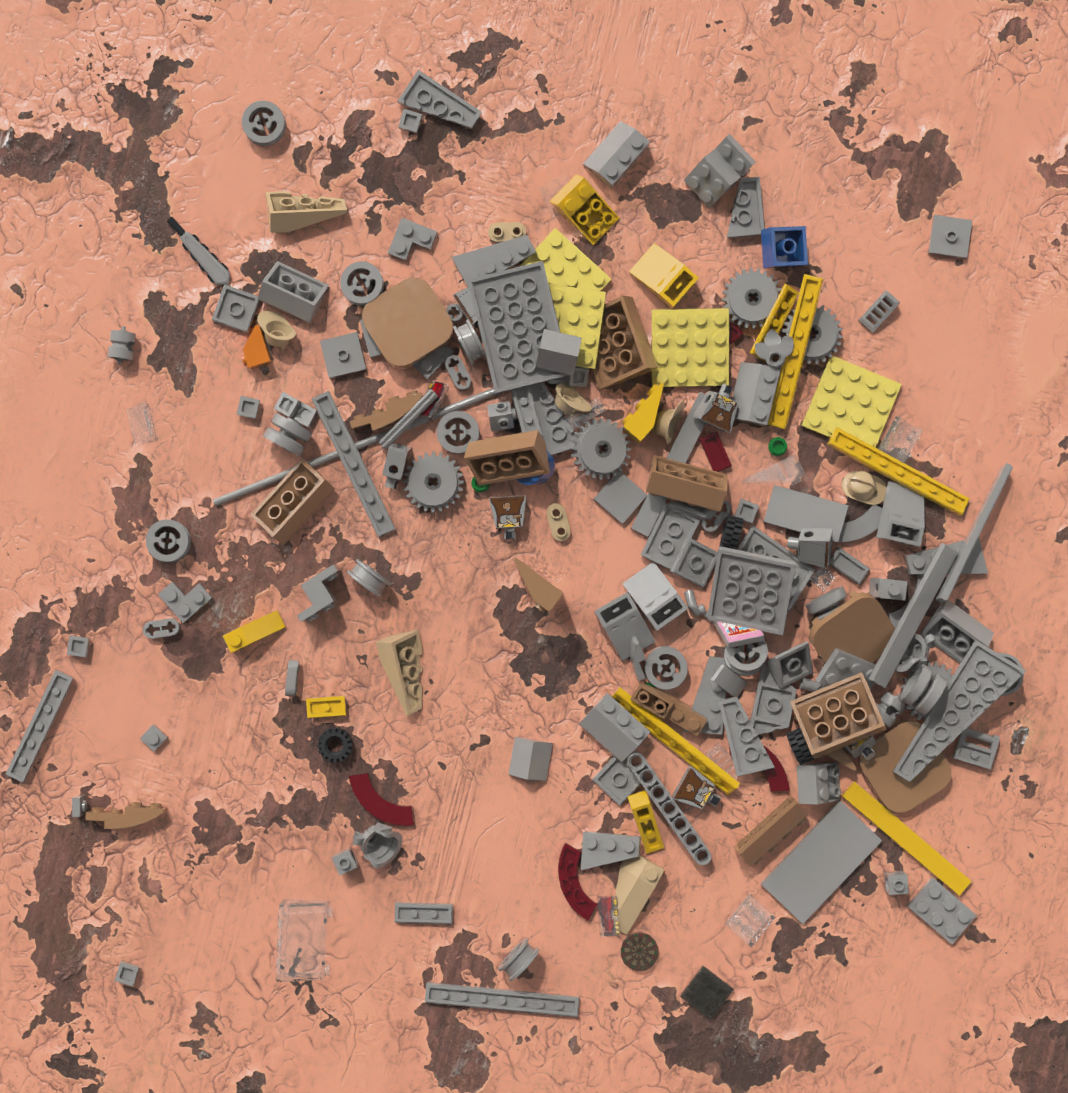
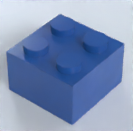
(784, 247)

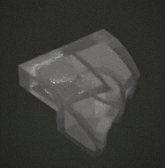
(581, 417)

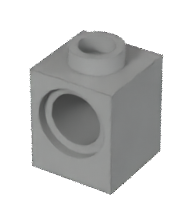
(345, 861)
(896, 882)

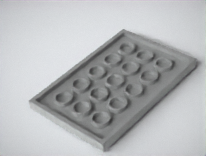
(511, 317)

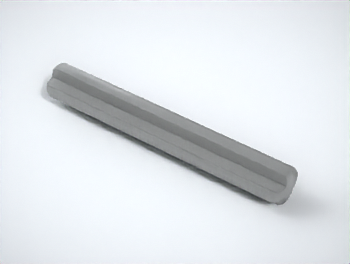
(408, 419)

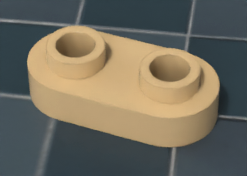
(506, 231)
(558, 522)

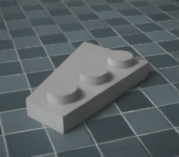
(747, 211)
(608, 848)

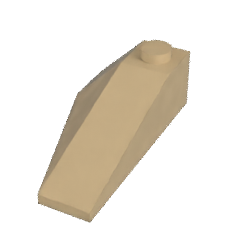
(292, 212)
(401, 663)
(634, 886)

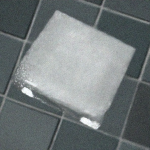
(822, 578)

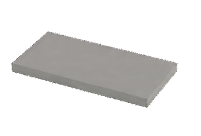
(821, 861)

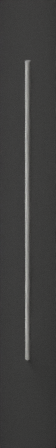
(360, 444)

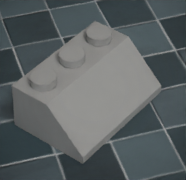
(616, 154)
(292, 291)
(755, 392)
(956, 630)
(614, 727)

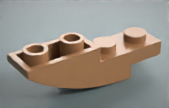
(395, 410)
(669, 707)
(134, 815)

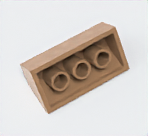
(507, 457)
(687, 483)
(292, 501)
(770, 831)

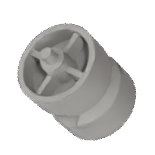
(121, 345)
(890, 707)

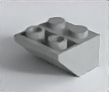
(818, 783)

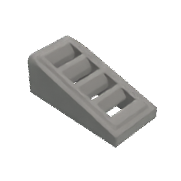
(891, 299)

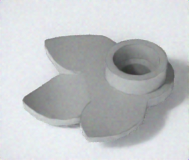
(774, 346)

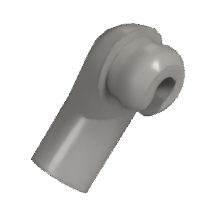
(692, 604)

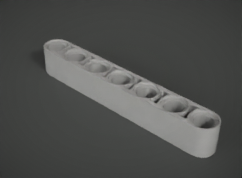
(676, 814)

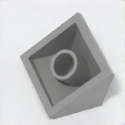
(558, 352)
(791, 665)
(530, 759)

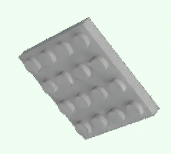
(751, 590)

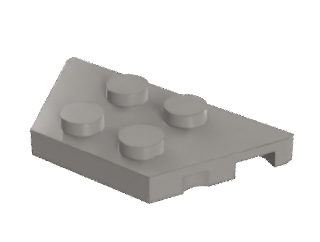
(771, 704)

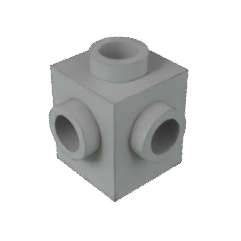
(501, 416)

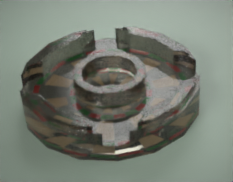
(639, 951)

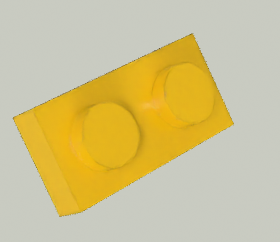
(326, 706)

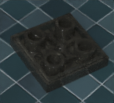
(706, 992)

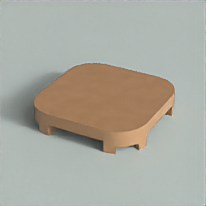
(407, 322)
(854, 627)
(893, 790)

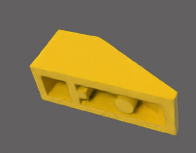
(254, 631)
(646, 822)

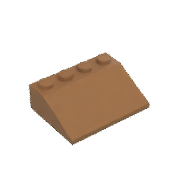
(622, 345)
(541, 590)
(838, 715)

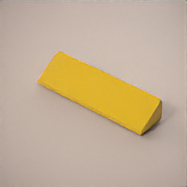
(784, 304)

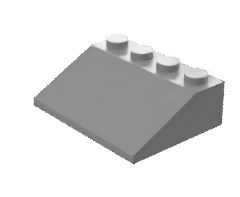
(759, 543)

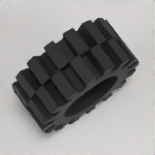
(731, 532)
(799, 746)
(327, 753)

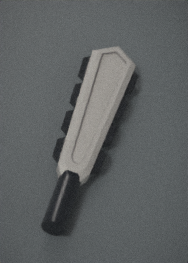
(208, 262)

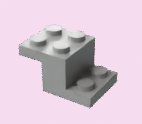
(719, 170)
(319, 593)

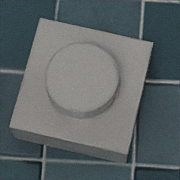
(410, 121)
(248, 407)
(746, 510)
(78, 646)
(154, 737)
(79, 806)
(127, 973)

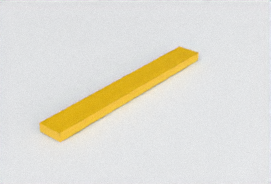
(792, 366)
(898, 471)
(677, 743)
(906, 838)

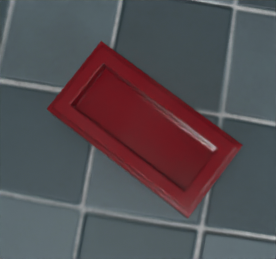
(715, 452)

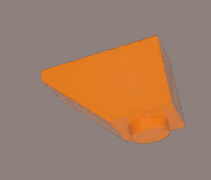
(256, 350)

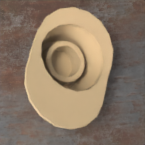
(276, 329)
(570, 400)
(667, 421)
(864, 487)

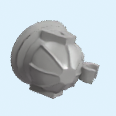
(916, 653)
(379, 844)

